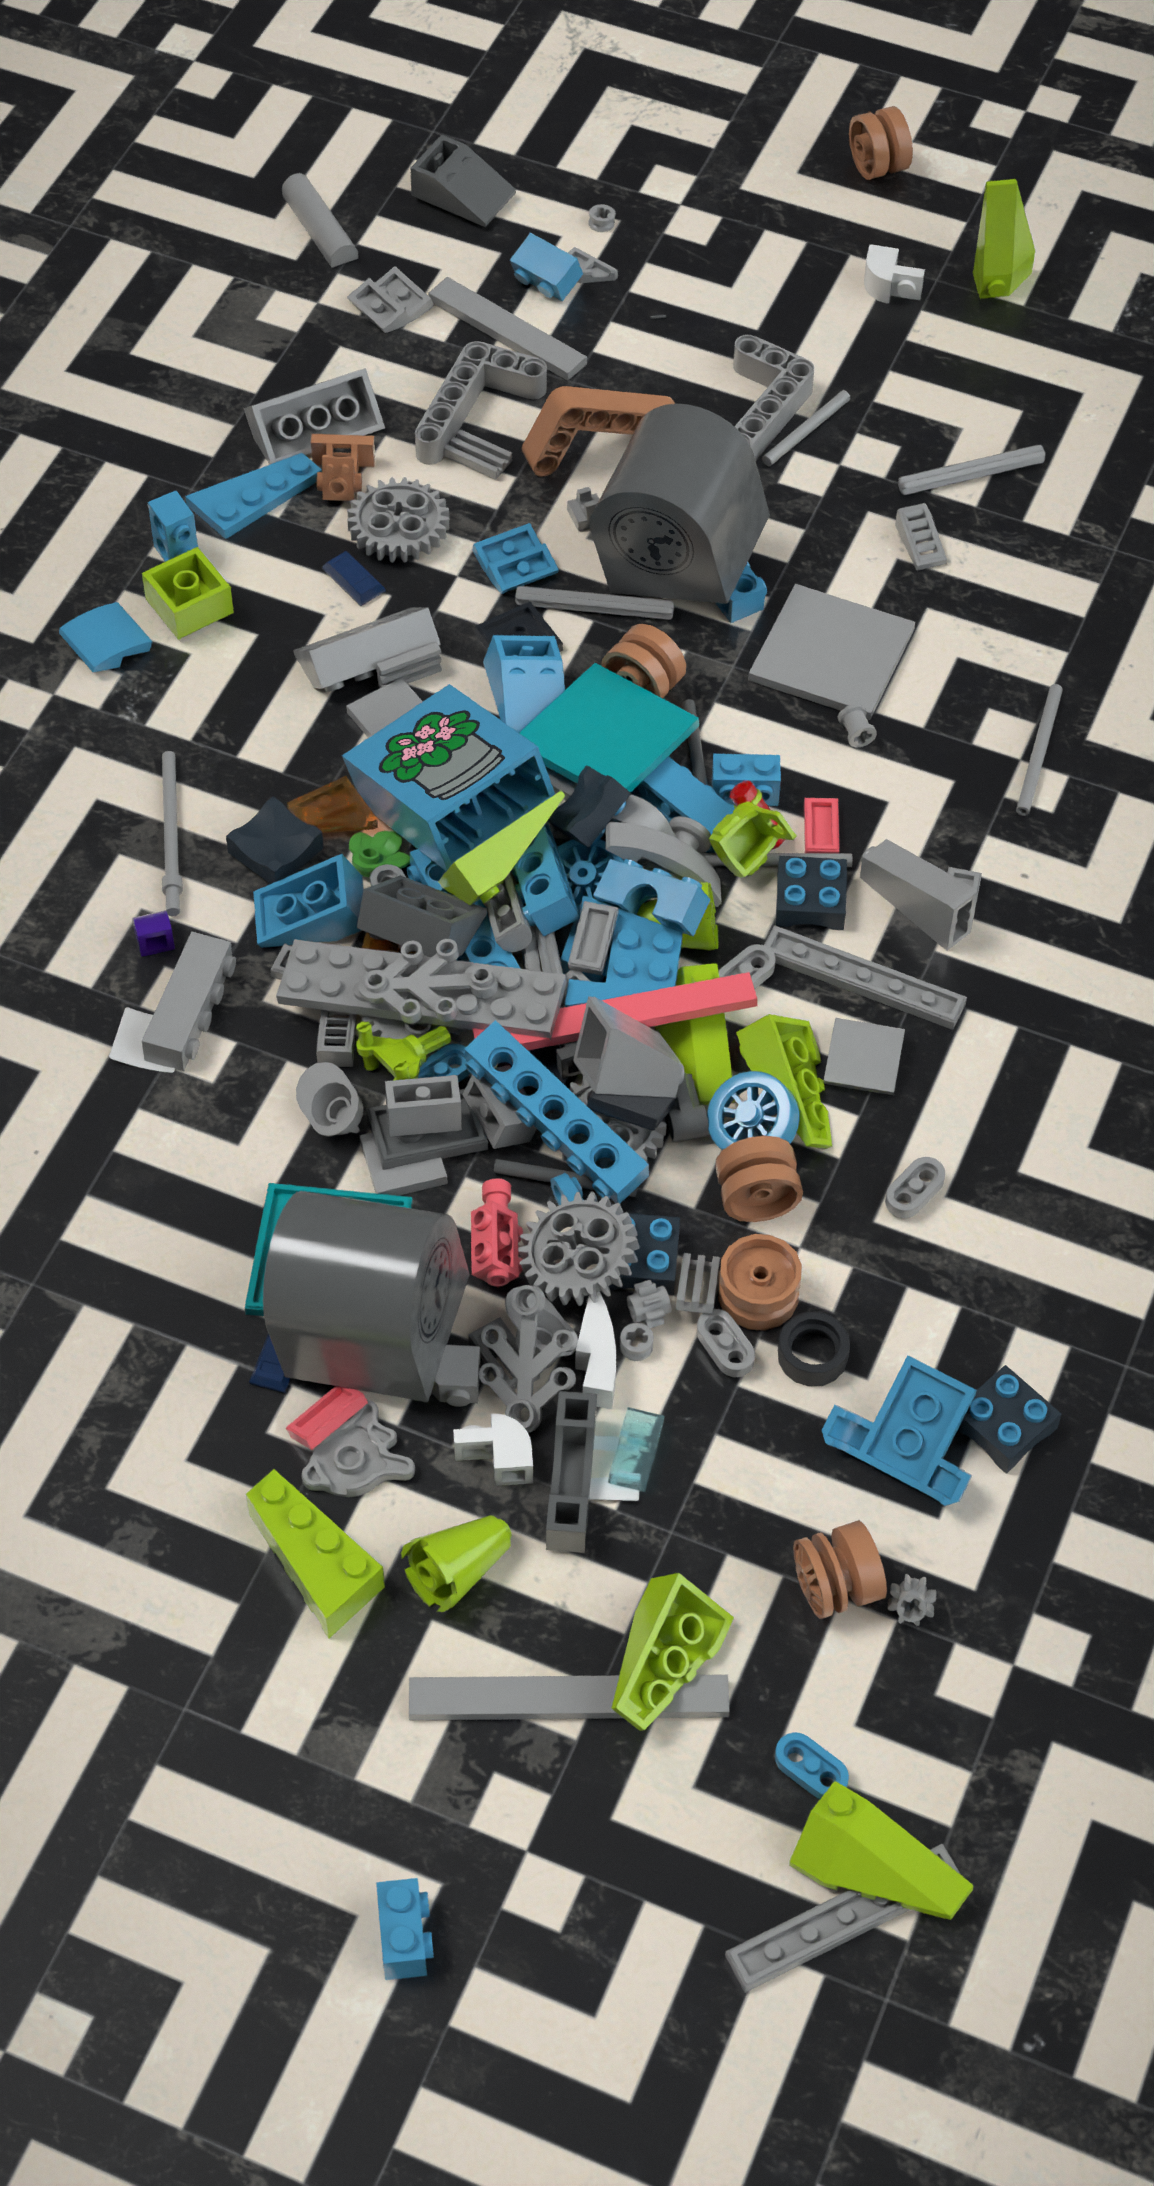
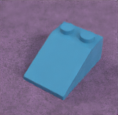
(310, 905)

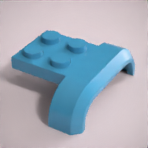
(910, 1431)

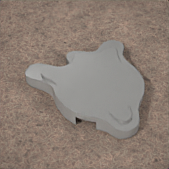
(356, 1457)

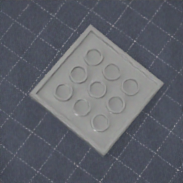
(831, 650)

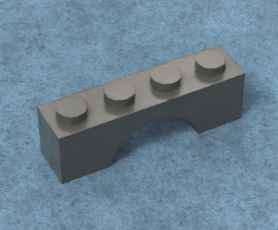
(571, 1472)

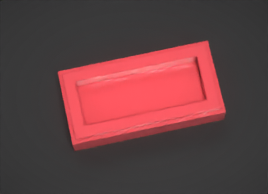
(821, 825)
(326, 1416)

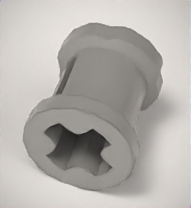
(855, 721)

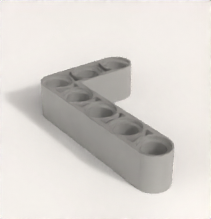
(476, 367)
(788, 384)

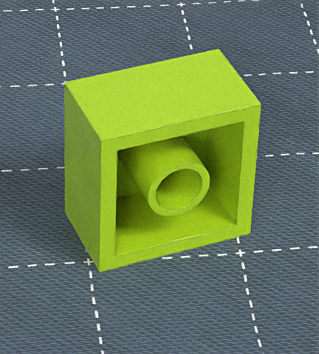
(187, 593)

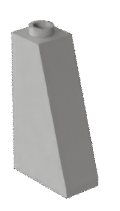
(921, 892)

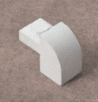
(887, 279)
(503, 1442)

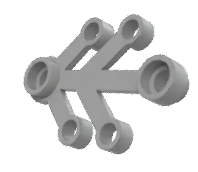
(424, 981)
(527, 1365)

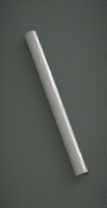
(1039, 750)

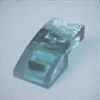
(636, 1449)

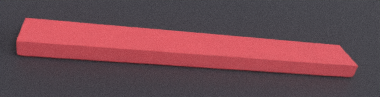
(656, 1007)

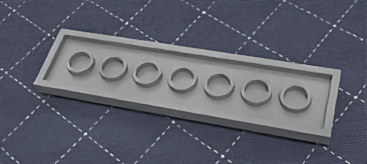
(330, 974)

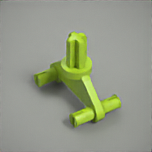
(399, 1056)

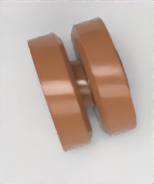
(880, 142)
(647, 659)
(758, 1178)
(760, 1281)

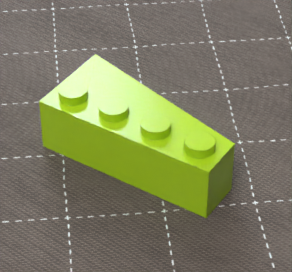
(316, 1554)

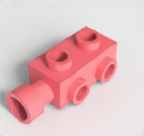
(495, 1236)

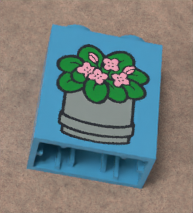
(448, 775)

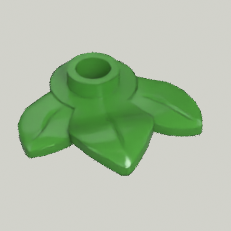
(377, 851)

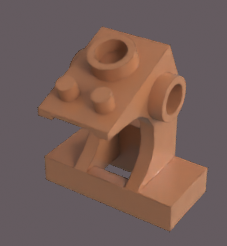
(340, 470)

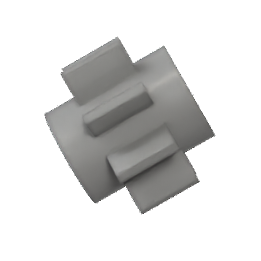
(649, 1304)
(912, 1600)

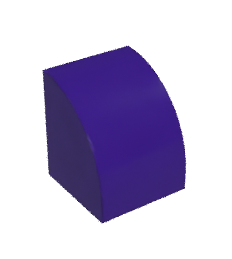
(153, 933)

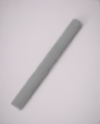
(806, 428)

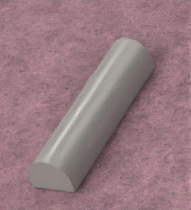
(318, 220)
(507, 917)

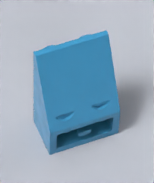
(523, 676)

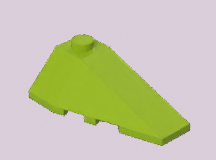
(1004, 241)
(487, 865)
(700, 1041)
(790, 1053)
(668, 1642)
(865, 1851)

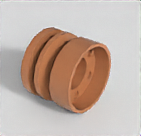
(845, 1567)

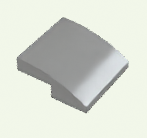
(391, 300)
(864, 1056)

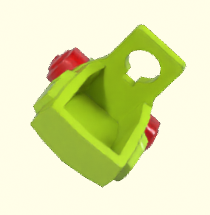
(749, 832)

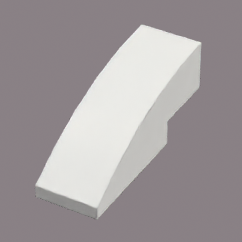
(597, 1352)

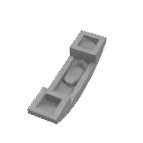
(635, 841)

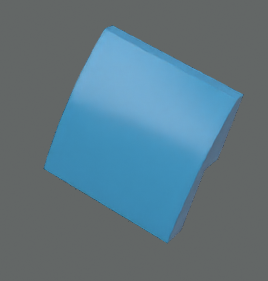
(514, 558)
(105, 637)

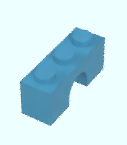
(678, 903)

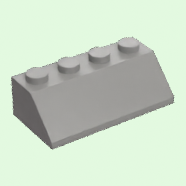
(330, 407)
(361, 648)

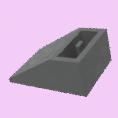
(459, 181)

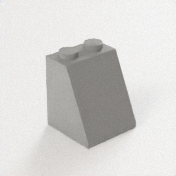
(625, 1055)

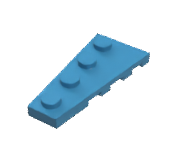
(252, 495)

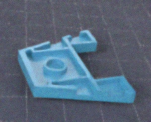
(640, 960)

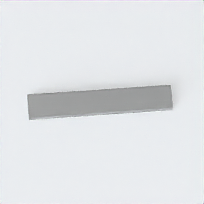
(507, 328)
(866, 978)
(813, 1933)

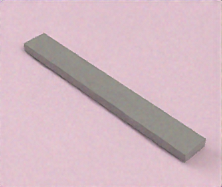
(550, 1698)

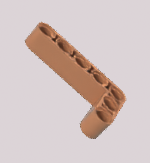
(582, 409)

